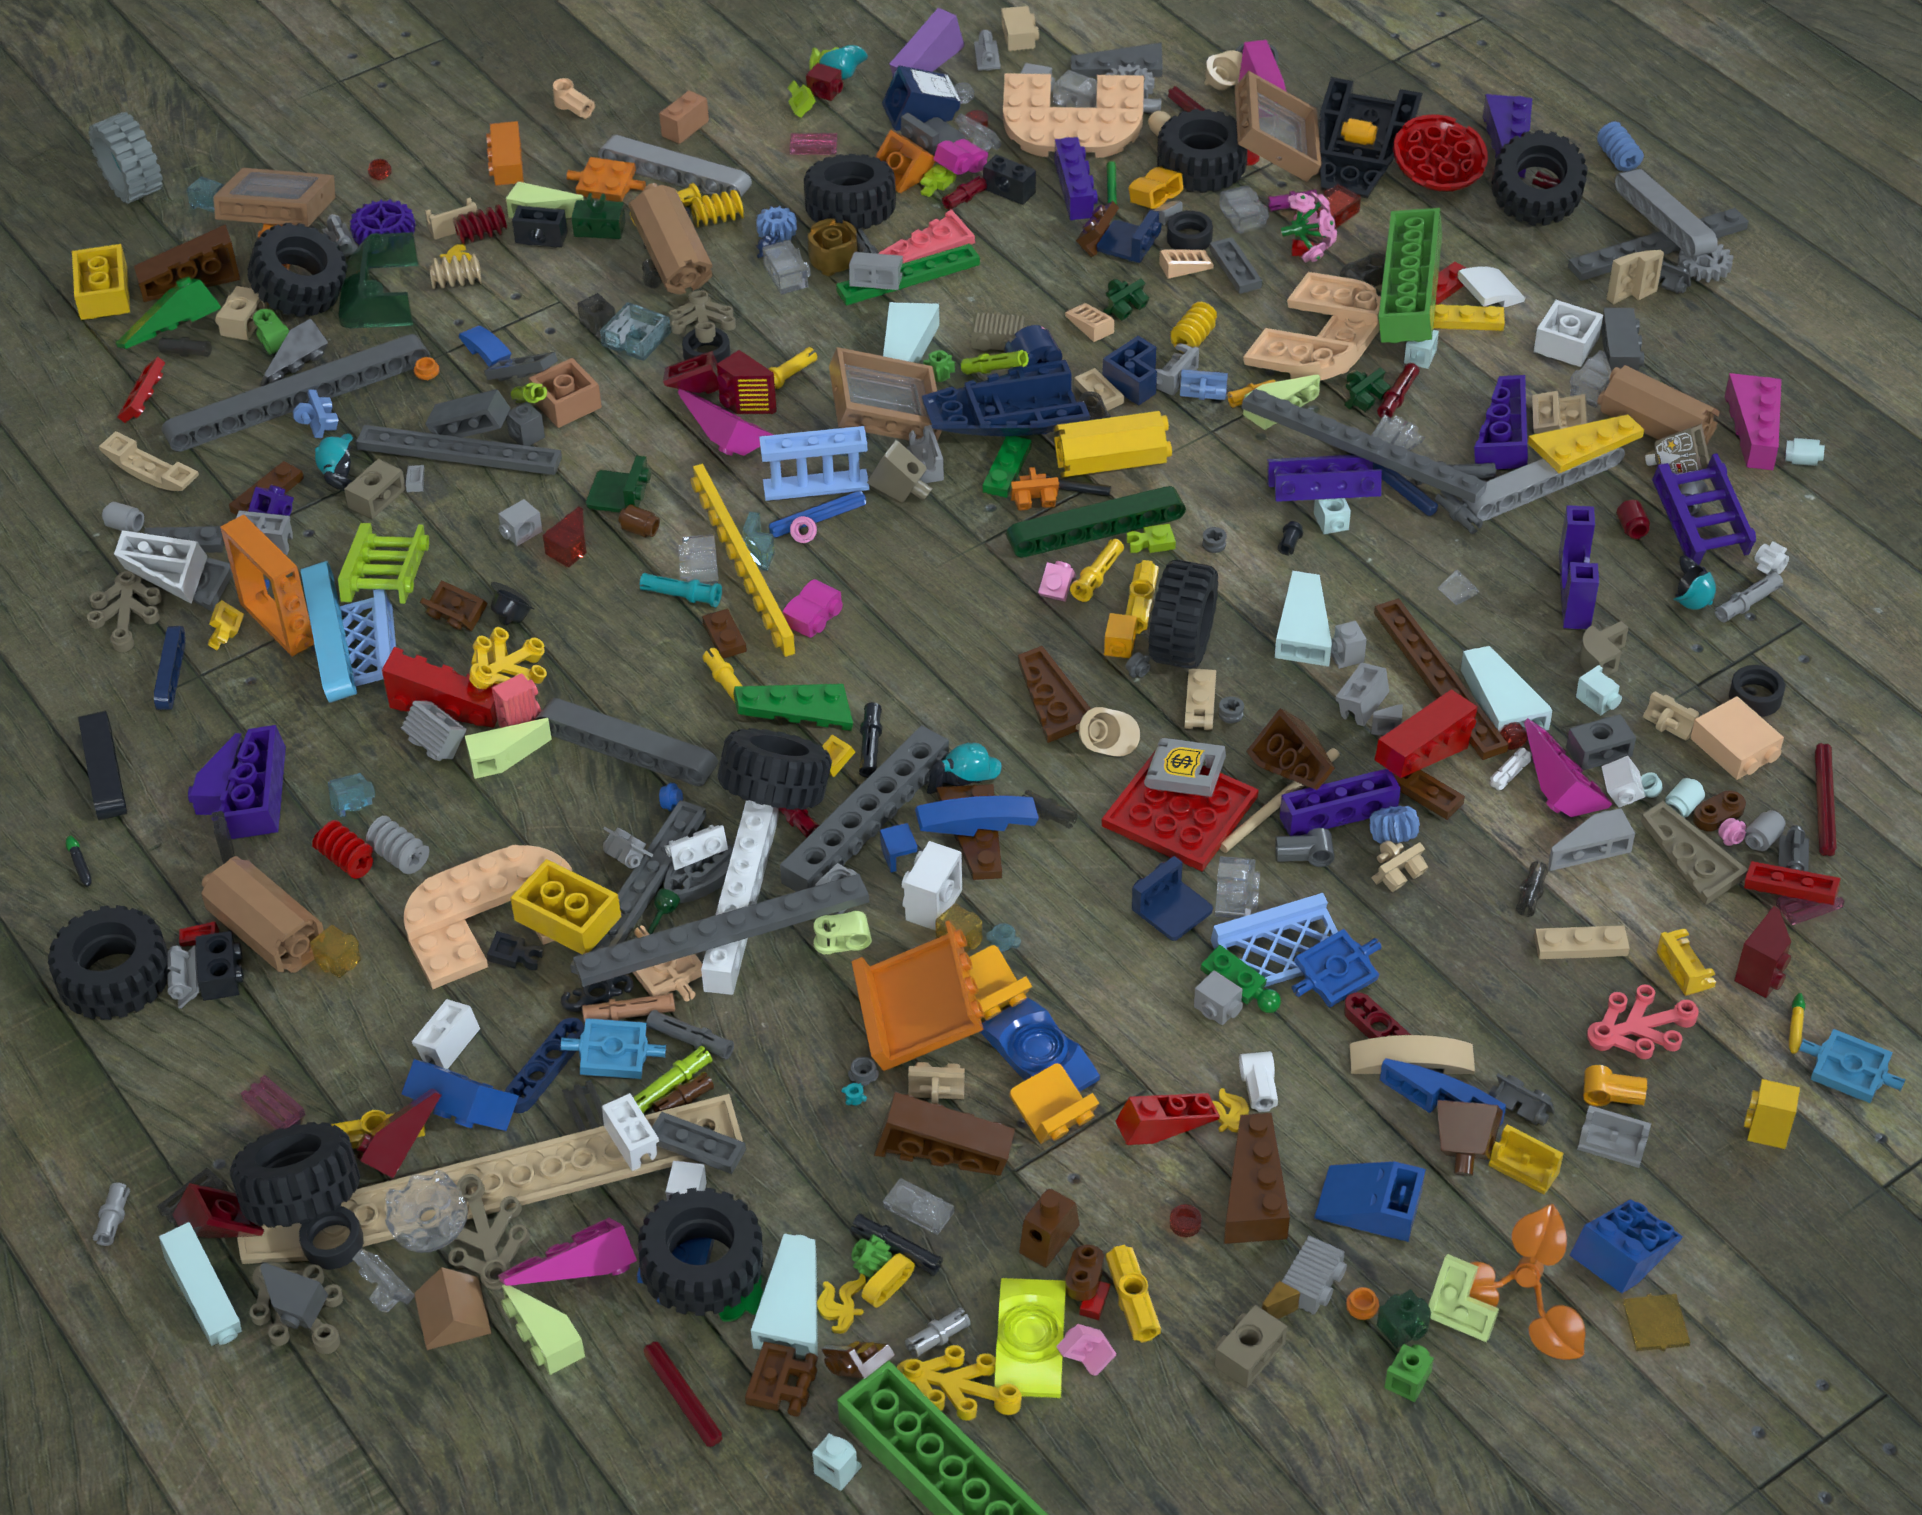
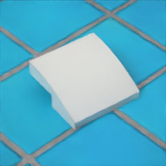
(1490, 286)

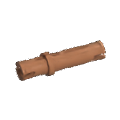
(629, 1008)

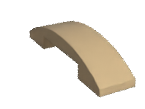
(126, 455)
(1421, 1050)

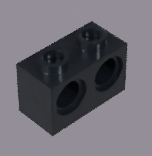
(218, 965)

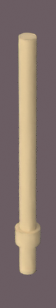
(1268, 809)

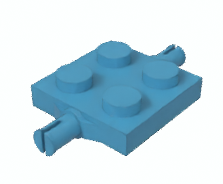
(613, 1048)
(1851, 1065)

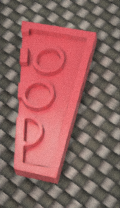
(938, 237)

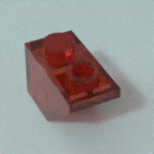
(567, 539)

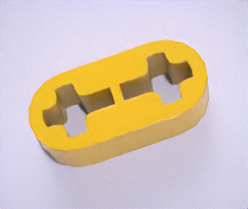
(888, 1280)

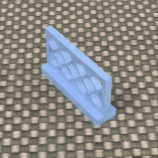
(384, 634)
(1271, 921)

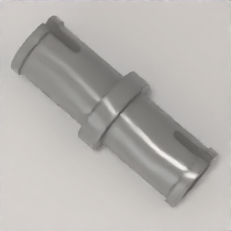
(111, 1214)
(937, 1332)

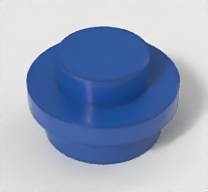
(670, 796)

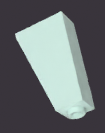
(910, 330)
(1304, 622)
(1502, 691)
(200, 1284)
(790, 1299)

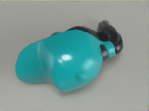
(334, 460)
(1696, 587)
(963, 766)

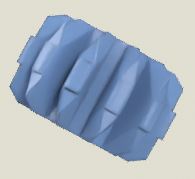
(776, 222)
(1394, 824)

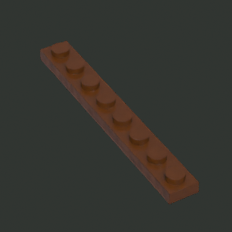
(1437, 672)

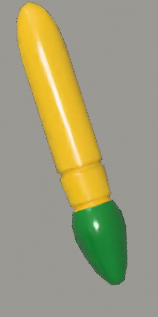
(1796, 1025)

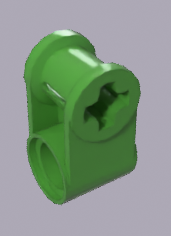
(270, 330)

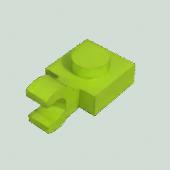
(801, 99)
(937, 178)

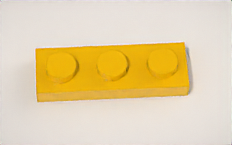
(1469, 317)

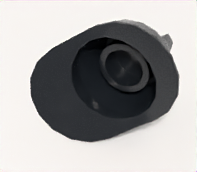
(509, 604)

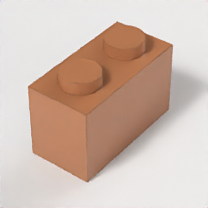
(684, 117)

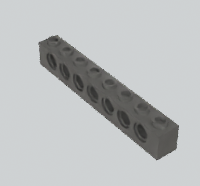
(865, 810)

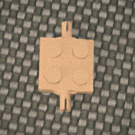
(669, 975)

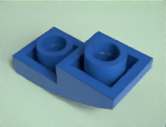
(485, 344)

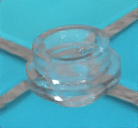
(964, 92)

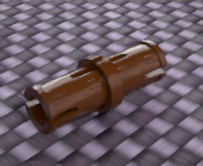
(684, 1093)

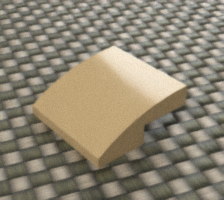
(1635, 275)
(1557, 413)

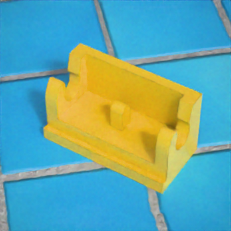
(1684, 963)
(1526, 1159)

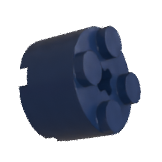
(1037, 344)

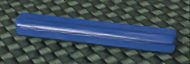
(819, 512)

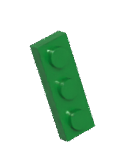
(1007, 466)

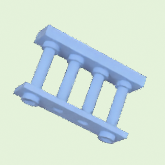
(814, 444)

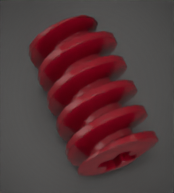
(480, 224)

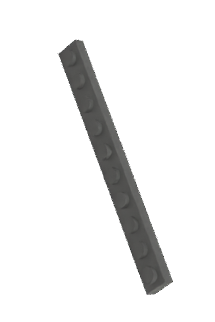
(1365, 445)
(720, 929)

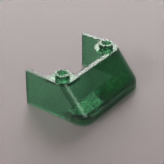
(364, 300)

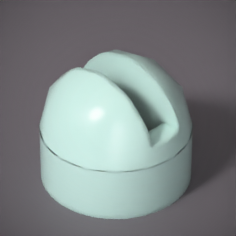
(1651, 784)

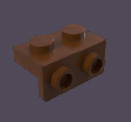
(1096, 227)
(455, 606)

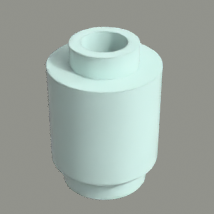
(1804, 451)
(1685, 796)

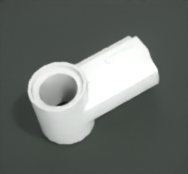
(1258, 1073)

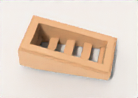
(1184, 262)
(1091, 321)

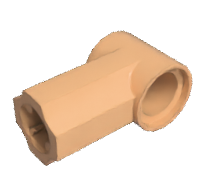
(568, 98)

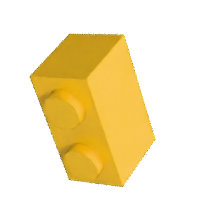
(1772, 1113)

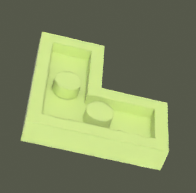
(1452, 1304)

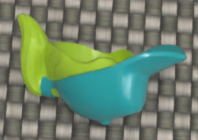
(842, 58)

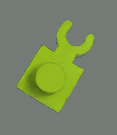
(1154, 538)

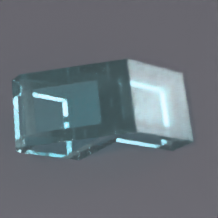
(758, 543)

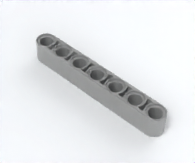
(675, 167)
(1666, 213)
(1535, 482)

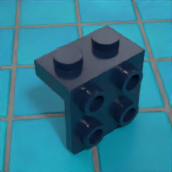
(1130, 240)
(1169, 902)

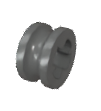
(1214, 540)
(1231, 716)

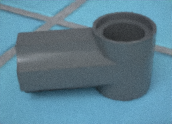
(1312, 847)

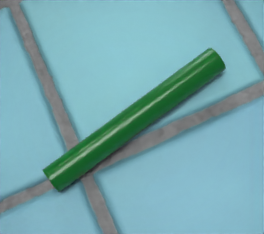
(1111, 182)

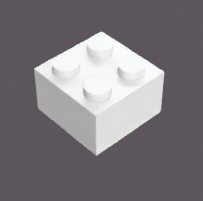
(1568, 333)
(932, 884)

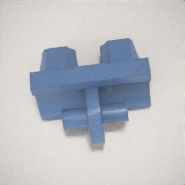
(1203, 384)
(317, 414)

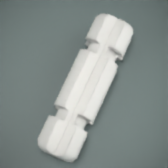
(1510, 768)

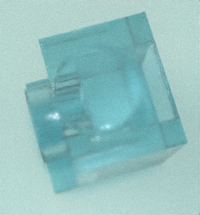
(202, 193)
(350, 793)

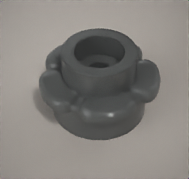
(1138, 665)
(863, 1065)

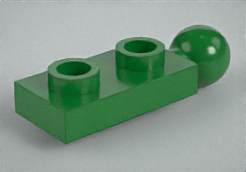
(1243, 976)

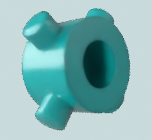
(854, 1094)

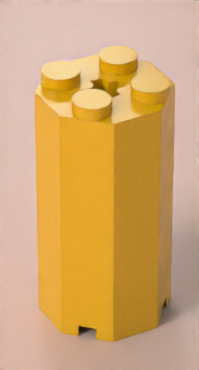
(1112, 444)

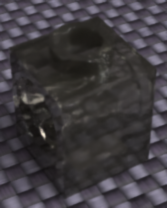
(595, 313)

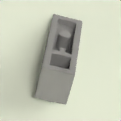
(1597, 838)

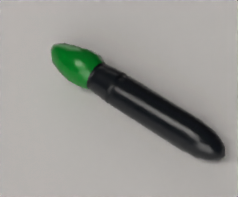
(78, 859)

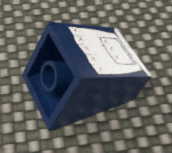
(921, 95)

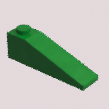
(181, 303)

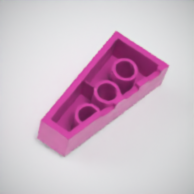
(1756, 414)

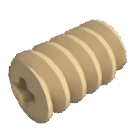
(455, 271)

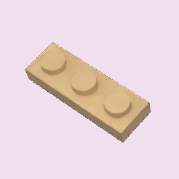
(1581, 942)

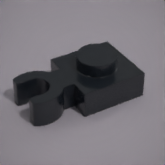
(510, 950)

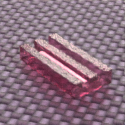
(813, 143)
(1789, 905)
(259, 1089)

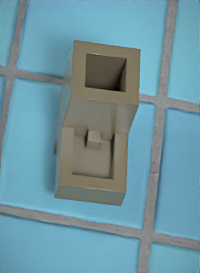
(1603, 647)

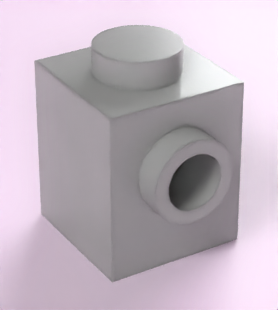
(1218, 998)

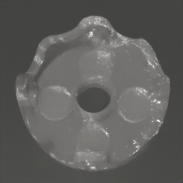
(418, 1196)

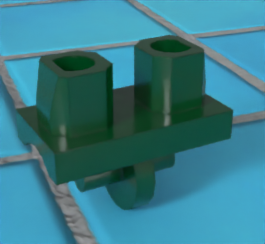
(1121, 295)
(1362, 386)

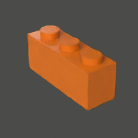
(505, 153)

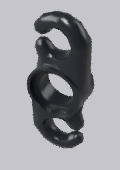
(587, 999)

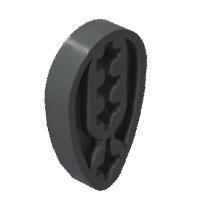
(699, 884)

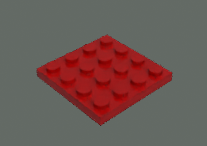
(1180, 822)

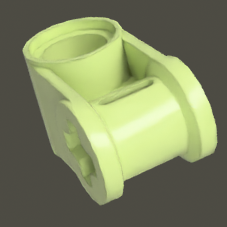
(844, 931)

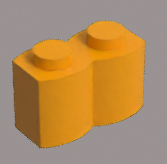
(1156, 187)

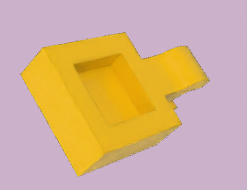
(227, 624)

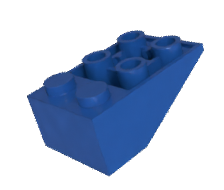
(1372, 1197)
(1624, 1245)

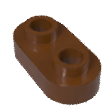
(1720, 808)
(1084, 1272)

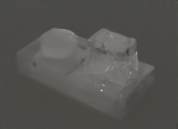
(982, 136)
(918, 1206)
(389, 1288)

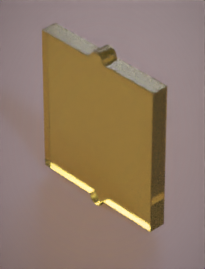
(1656, 1322)

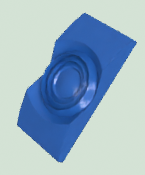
(1033, 1042)

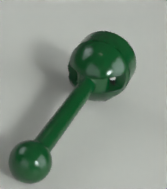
(666, 903)

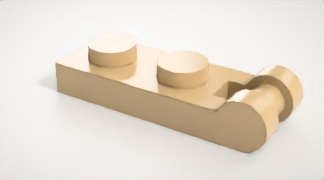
(1200, 699)

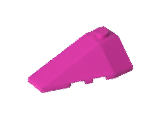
(1259, 60)
(722, 426)
(1561, 777)
(593, 1252)

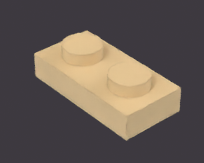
(1096, 382)

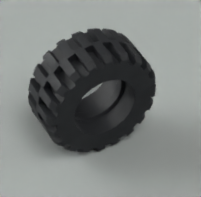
(1202, 149)
(1541, 151)
(850, 190)
(289, 290)
(1183, 614)
(774, 768)
(101, 935)
(295, 1174)
(708, 1285)

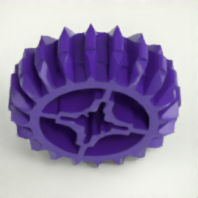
(381, 218)

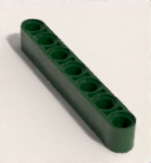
(1095, 521)

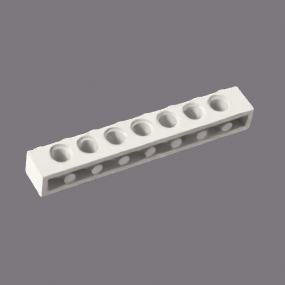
(740, 890)

